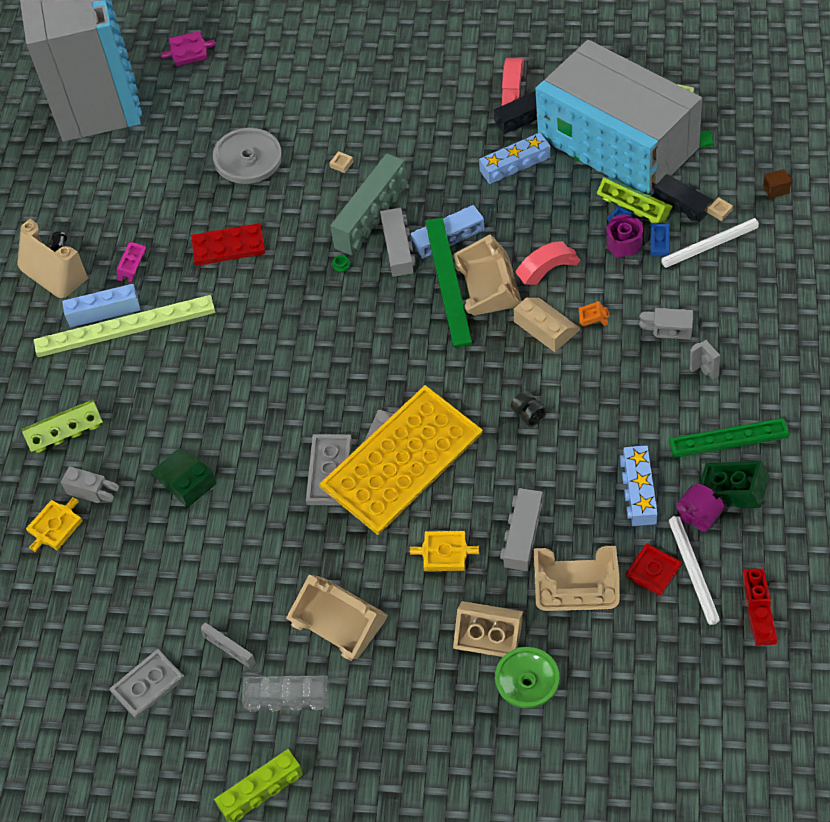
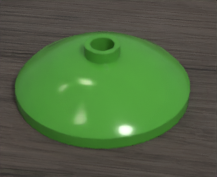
(522, 666)

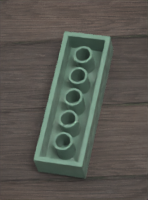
(364, 208)

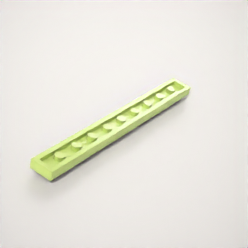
(124, 326)

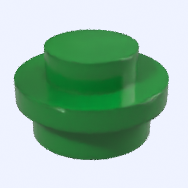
(341, 263)

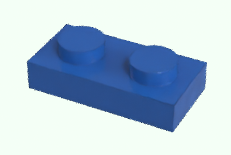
(659, 240)

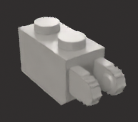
(668, 323)
(87, 485)

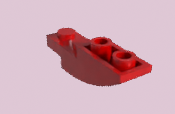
(759, 607)

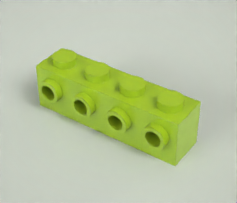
(635, 200)
(61, 426)
(259, 786)

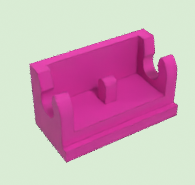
(130, 261)

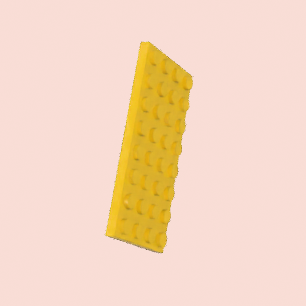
(401, 459)

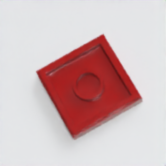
(653, 569)

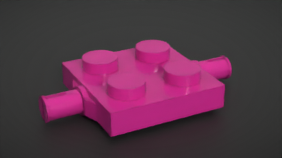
(188, 48)

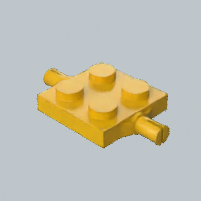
(54, 524)
(444, 551)

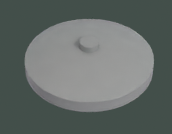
(247, 155)

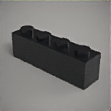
(516, 113)
(682, 198)

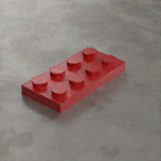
(228, 244)

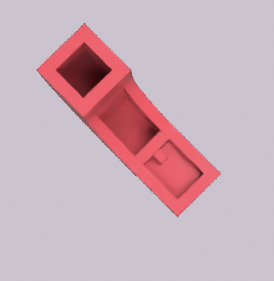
(512, 79)
(545, 259)

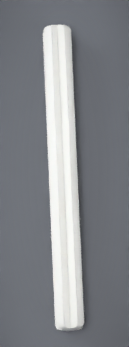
(709, 242)
(694, 570)

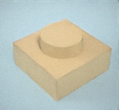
(341, 162)
(720, 209)

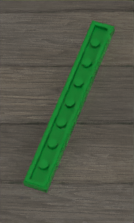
(448, 283)

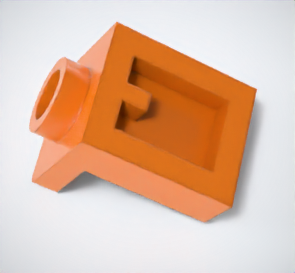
(593, 313)

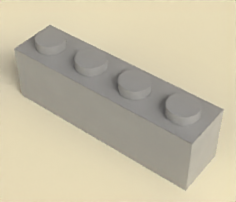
(396, 242)
(522, 530)

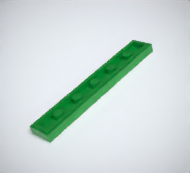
(728, 438)

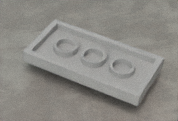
(326, 455)

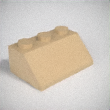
(544, 323)
(487, 629)

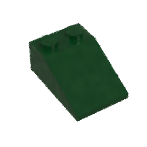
(184, 476)
(737, 482)

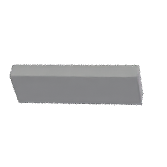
(228, 645)

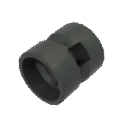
(528, 408)

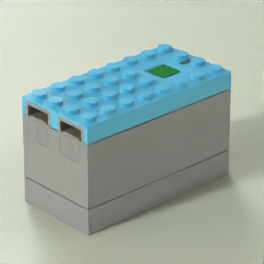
(81, 65)
(618, 117)

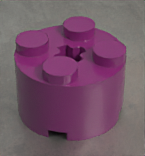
(624, 235)
(699, 507)

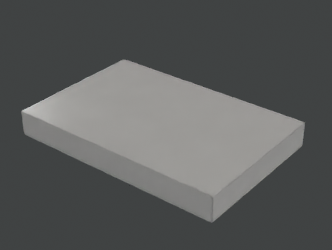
(147, 683)

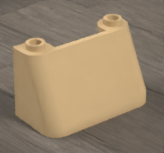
(56, 271)
(487, 277)
(576, 583)
(336, 616)

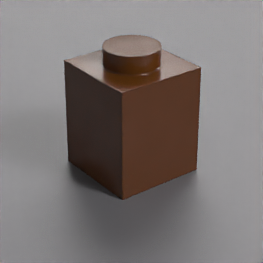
(777, 183)

